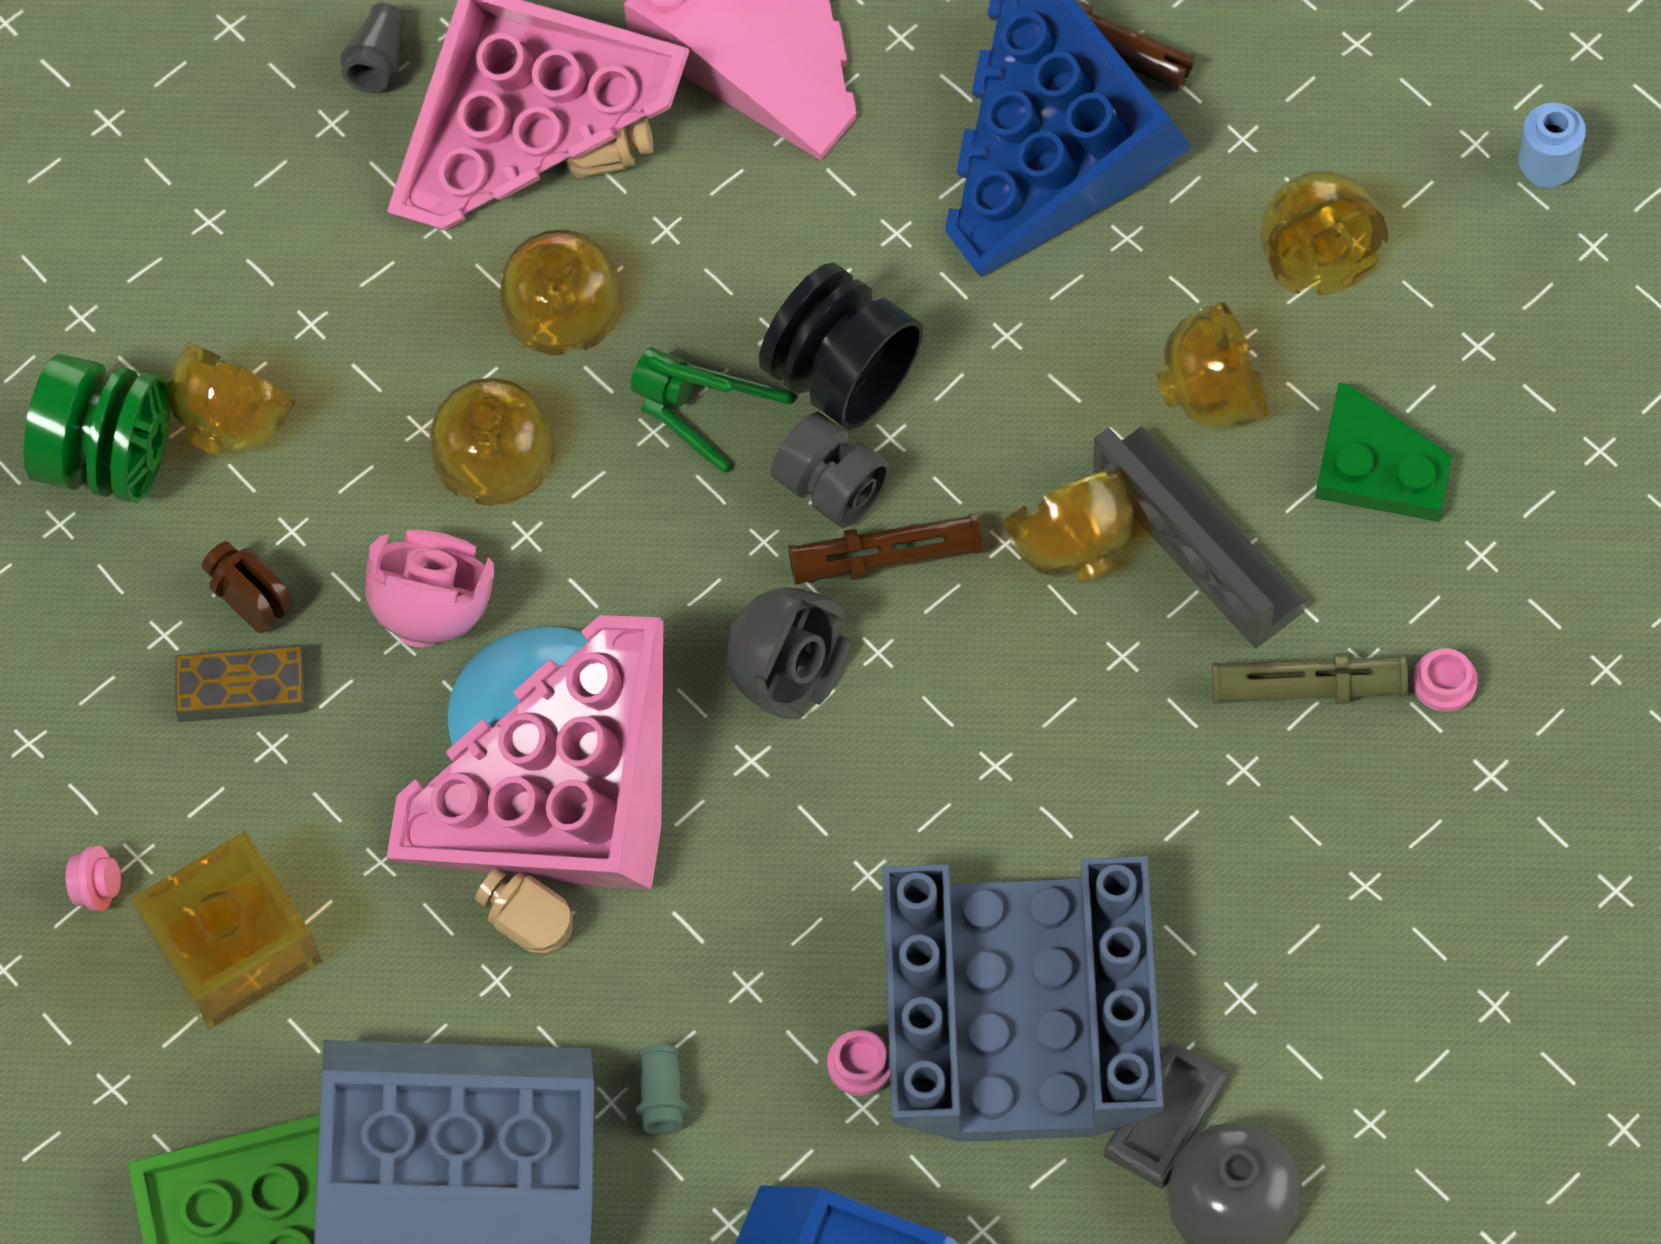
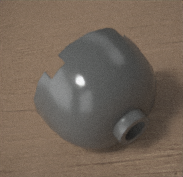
(787, 650)
(1234, 1187)

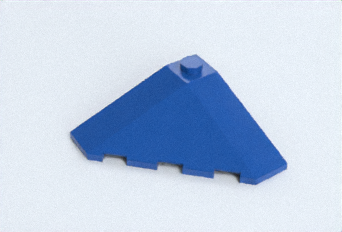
(1054, 132)

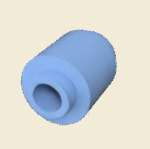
(1551, 144)

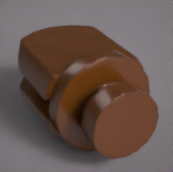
(247, 585)

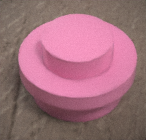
(1445, 680)
(92, 878)
(859, 1062)

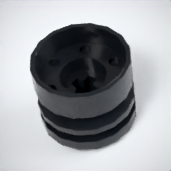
(840, 345)

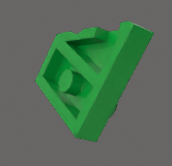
(1380, 461)

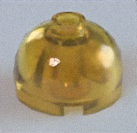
(1322, 232)
(560, 292)
(1212, 371)
(224, 403)
(491, 441)
(1075, 527)

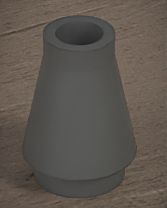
(374, 51)

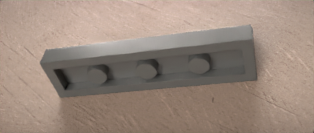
(1199, 536)

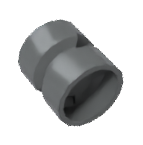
(822, 464)

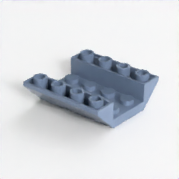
(1022, 1002)
(454, 1144)

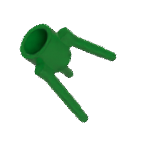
(671, 380)

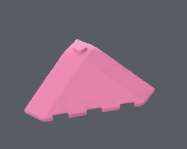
(762, 58)
(518, 97)
(562, 779)

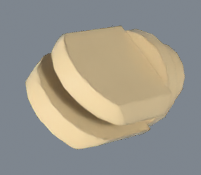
(616, 153)
(526, 912)

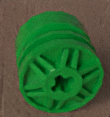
(96, 428)

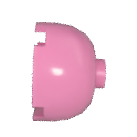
(427, 586)

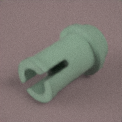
(660, 1090)

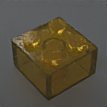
(227, 930)

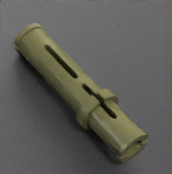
(1310, 679)

